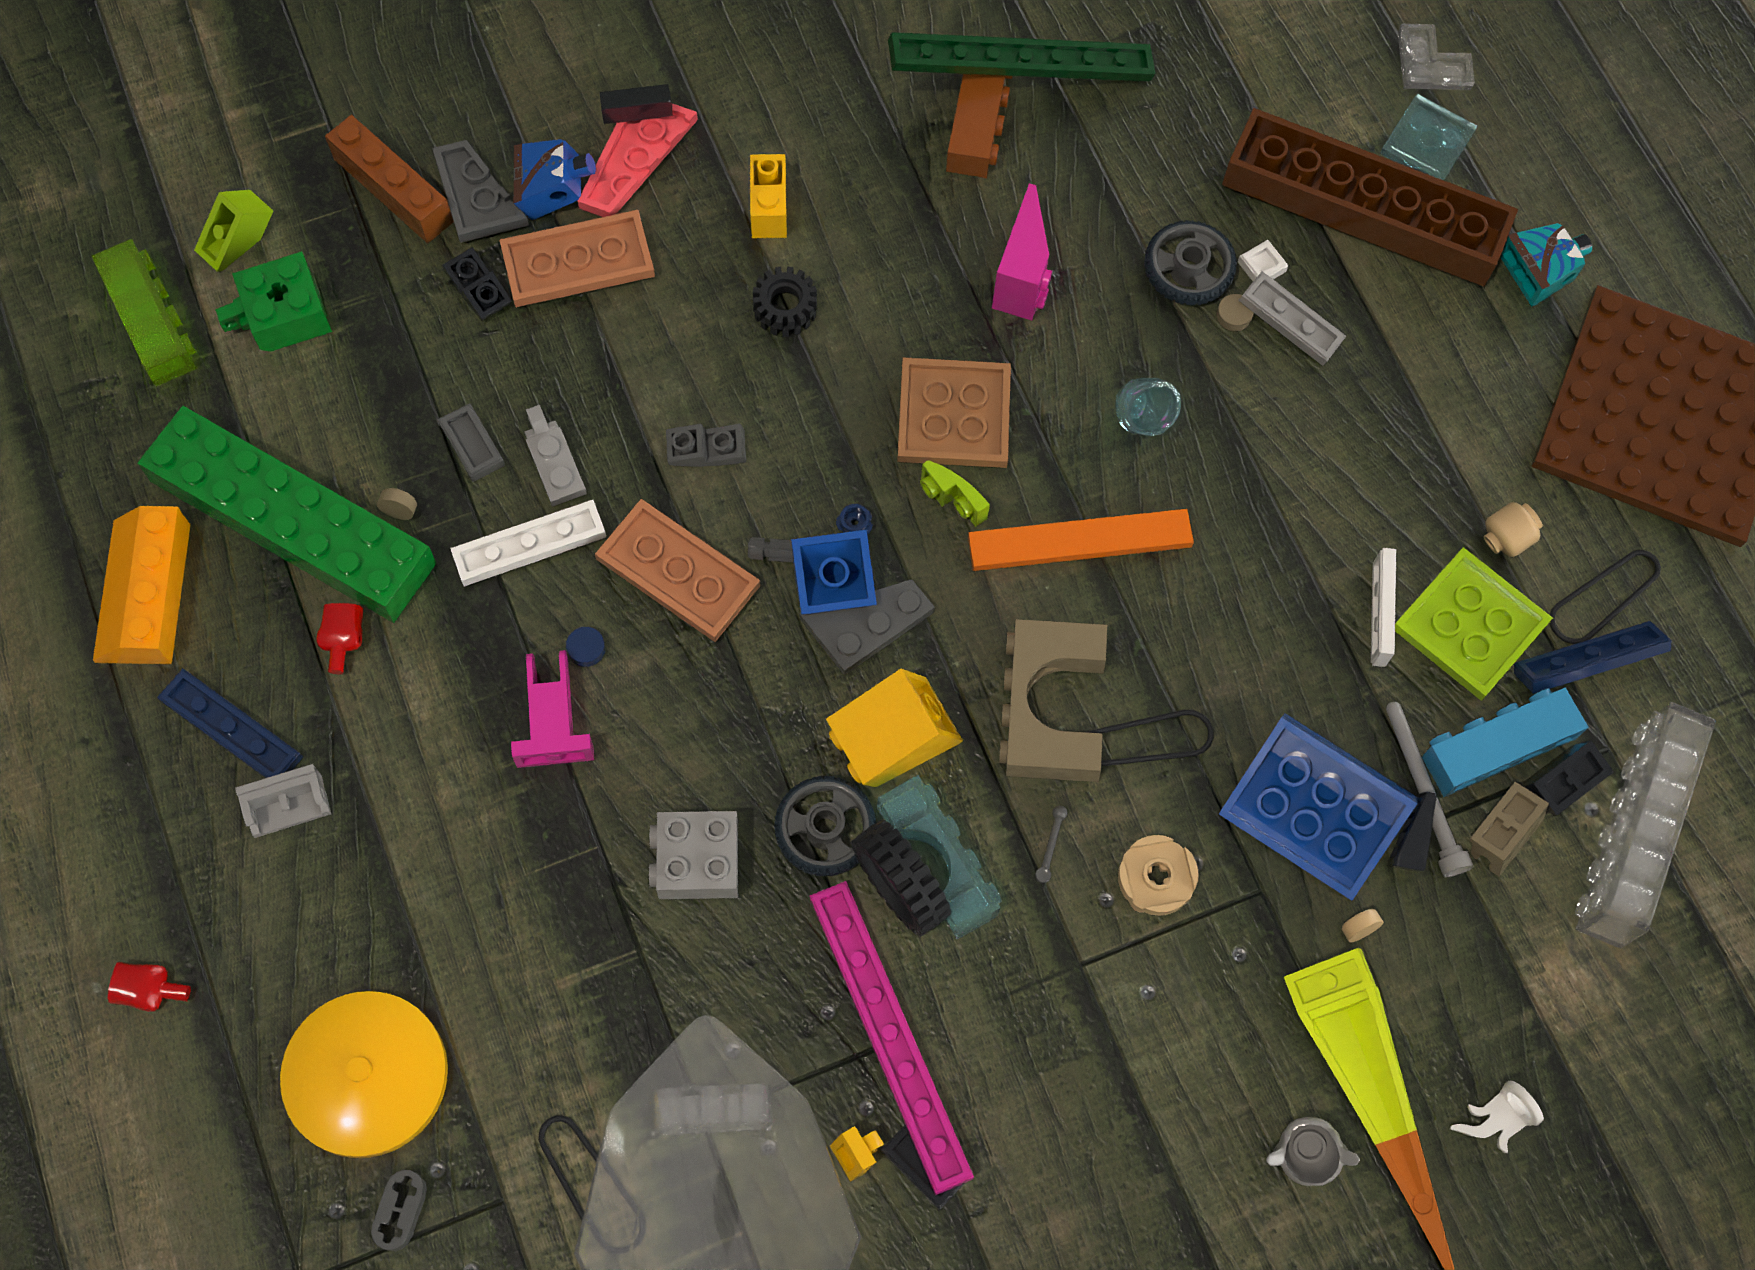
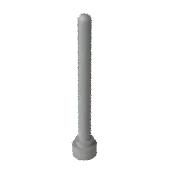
(1453, 858)

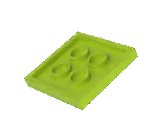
(1472, 623)

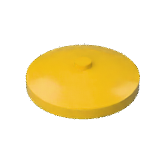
(363, 1074)

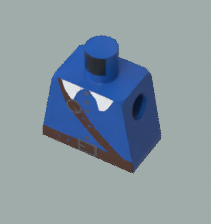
(548, 176)

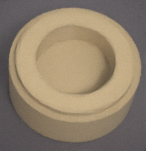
(1362, 925)

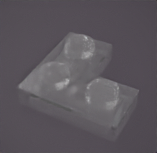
(1427, 68)

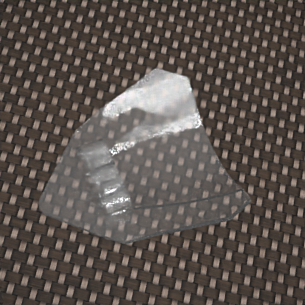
(714, 1169)

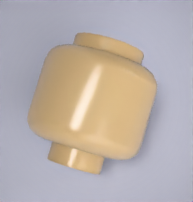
(1512, 529)

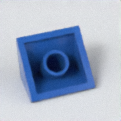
(833, 572)

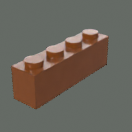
(977, 124)
(389, 179)

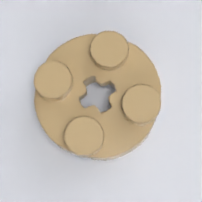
(1170, 857)

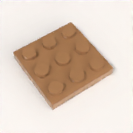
(954, 412)

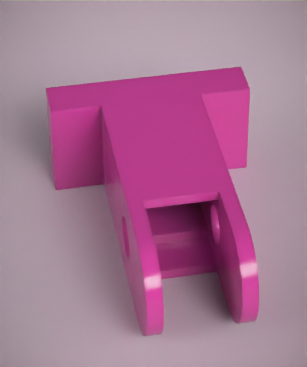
(551, 722)

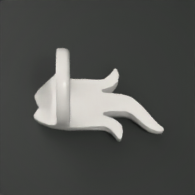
(1507, 1113)

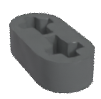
(408, 1213)

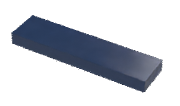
(1592, 657)
(228, 726)

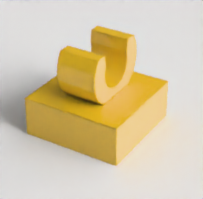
(856, 1151)

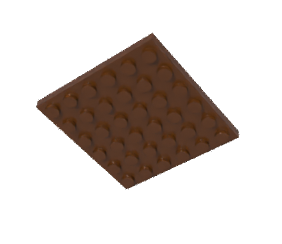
(1657, 416)

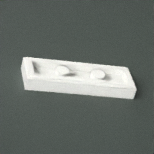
(1383, 607)

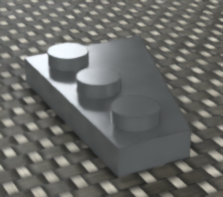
(473, 195)
(861, 632)

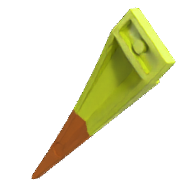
(1352, 1032)

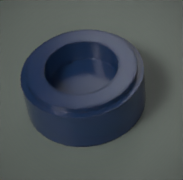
(585, 646)

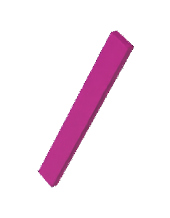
(891, 1039)

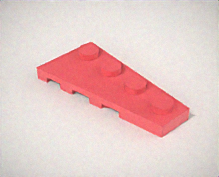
(631, 157)

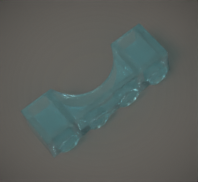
(915, 814)

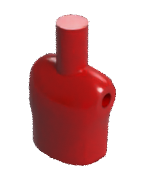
(340, 633)
(143, 986)

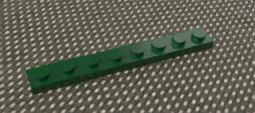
(1020, 57)

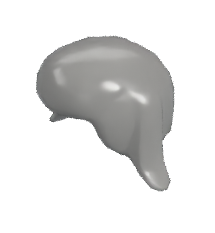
(1311, 1152)

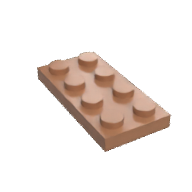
(577, 258)
(678, 570)

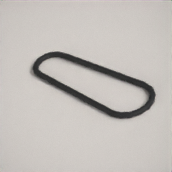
(1613, 614)
(1161, 756)
(553, 1163)

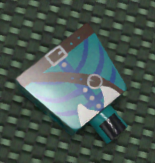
(1544, 260)

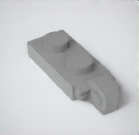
(553, 459)

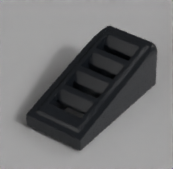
(1413, 843)

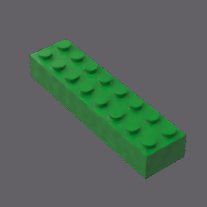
(288, 513)

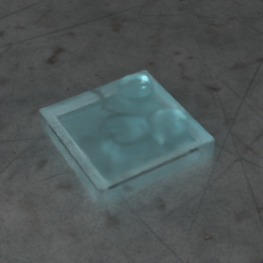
(1428, 138)

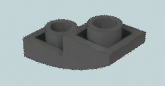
(706, 447)

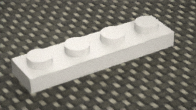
(528, 542)

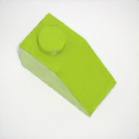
(232, 227)

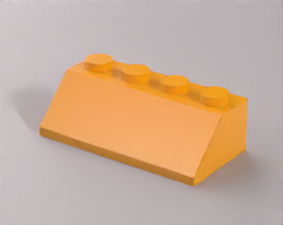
(143, 587)

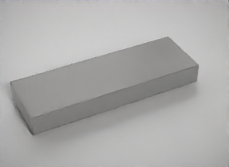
(1292, 318)

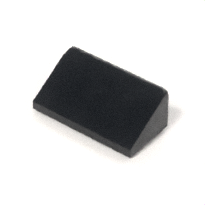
(636, 104)

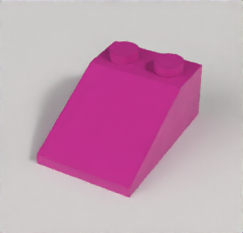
(1023, 271)

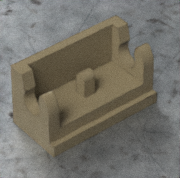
(1508, 827)

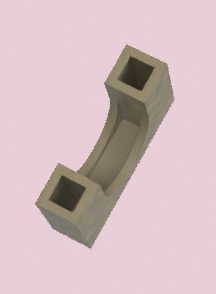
(1031, 746)

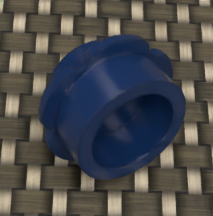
(851, 513)

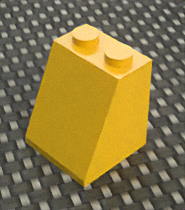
(892, 728)

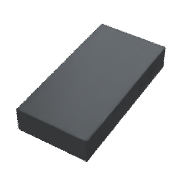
(471, 442)

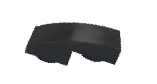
(476, 284)

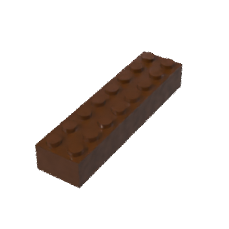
(1369, 197)

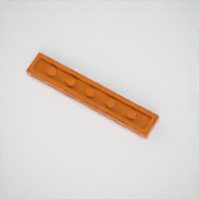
(1080, 539)

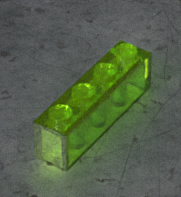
(144, 312)

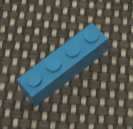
(1504, 741)

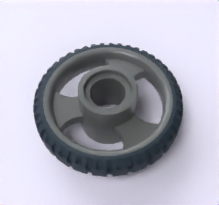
(1188, 275)
(789, 823)

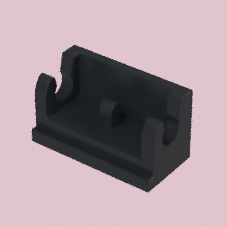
(1569, 776)

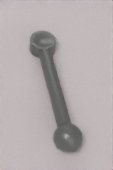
(1043, 874)

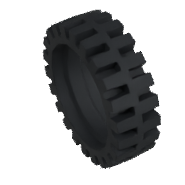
(901, 877)

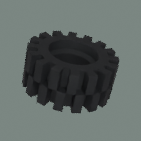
(784, 283)

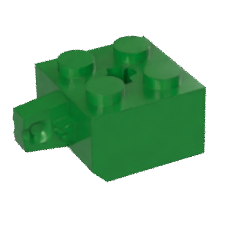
(276, 304)

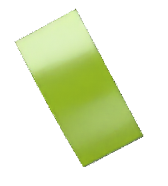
(949, 486)

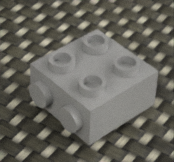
(695, 855)

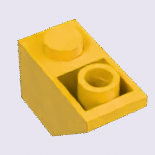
(768, 196)

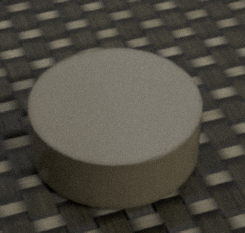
(1233, 314)
(397, 504)

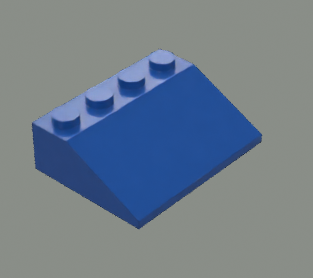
(1318, 806)

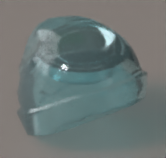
(1147, 406)

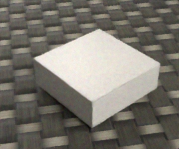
(1263, 258)

